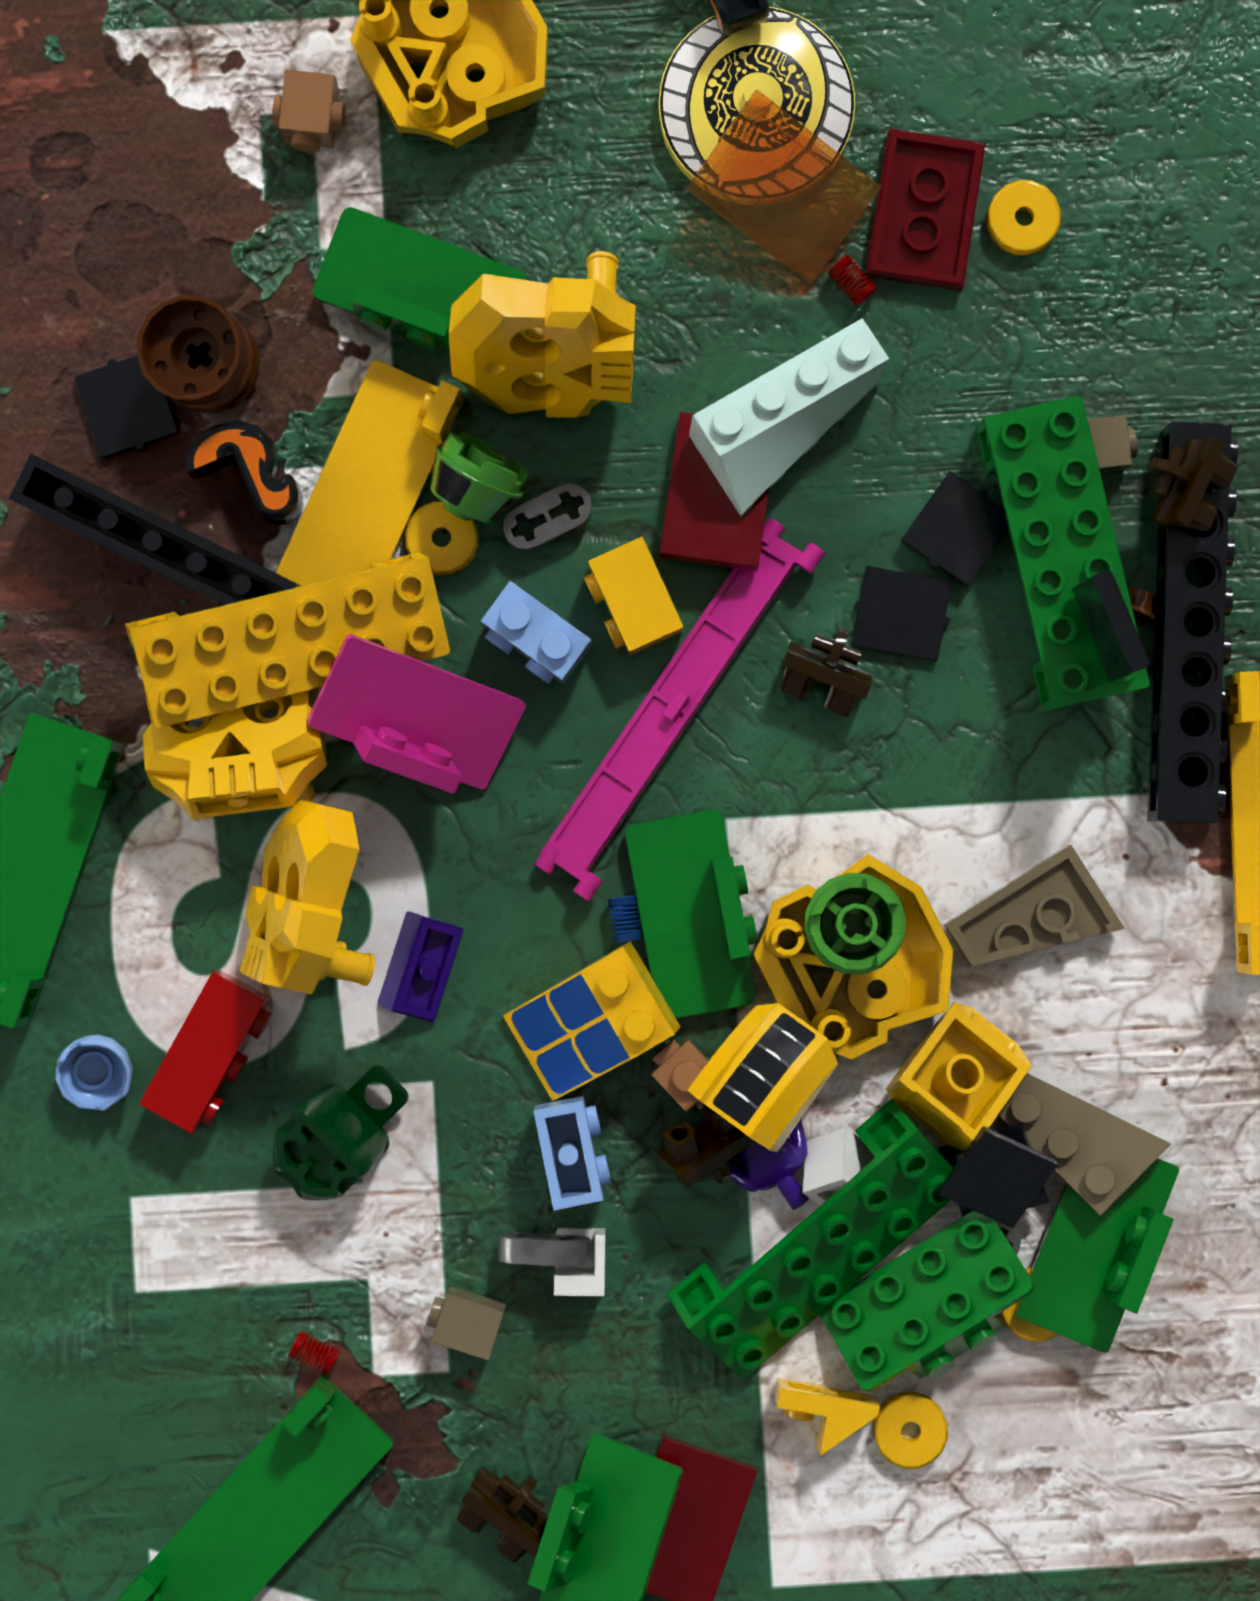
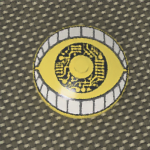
(717, 73)

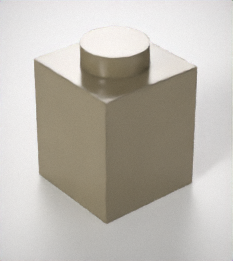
(1113, 443)
(466, 1322)

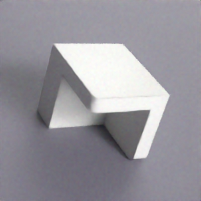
(832, 1163)
(587, 1279)

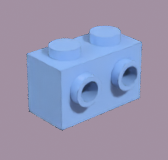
(536, 633)
(569, 1152)

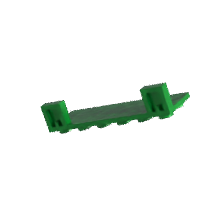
(1058, 539)
(45, 836)
(823, 1252)
(267, 1503)

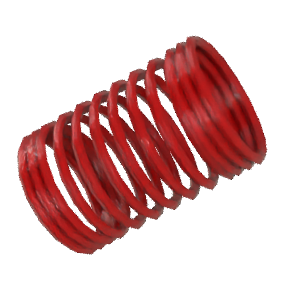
(839, 267)
(330, 1356)

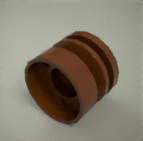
(177, 336)

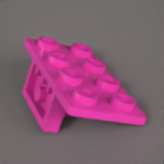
(415, 716)

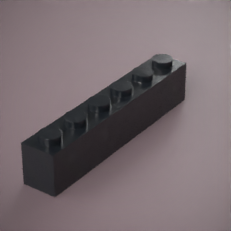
(142, 535)

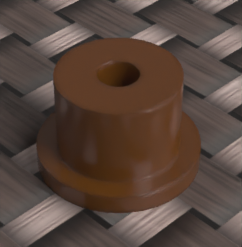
(1143, 606)

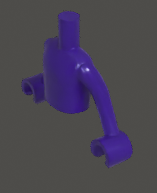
(772, 1169)

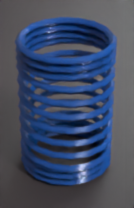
(622, 935)

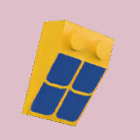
(592, 1021)

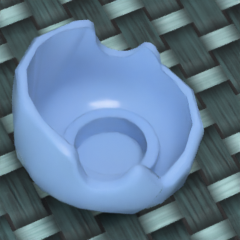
(94, 1072)

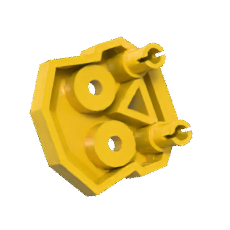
(488, 35)
(545, 342)
(209, 778)
(300, 903)
(843, 1011)

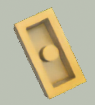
(634, 597)

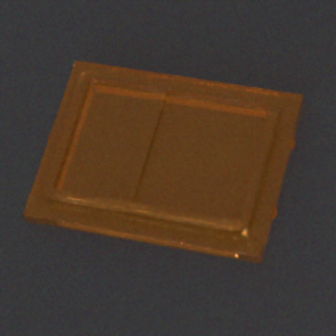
(783, 187)

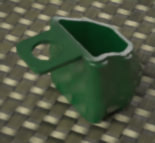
(335, 1137)

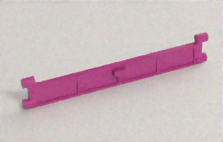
(670, 708)

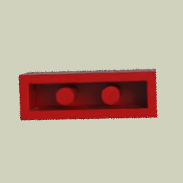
(207, 1052)

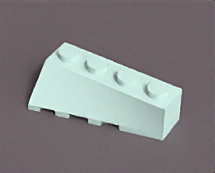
(783, 414)

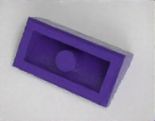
(420, 967)

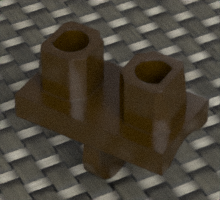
(1185, 480)
(846, 681)
(703, 1149)
(507, 1508)

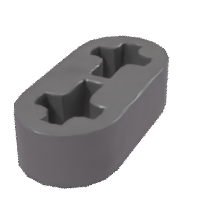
(541, 507)
(544, 1249)

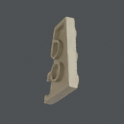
(1034, 911)
(1092, 1147)

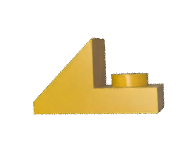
(840, 1410)

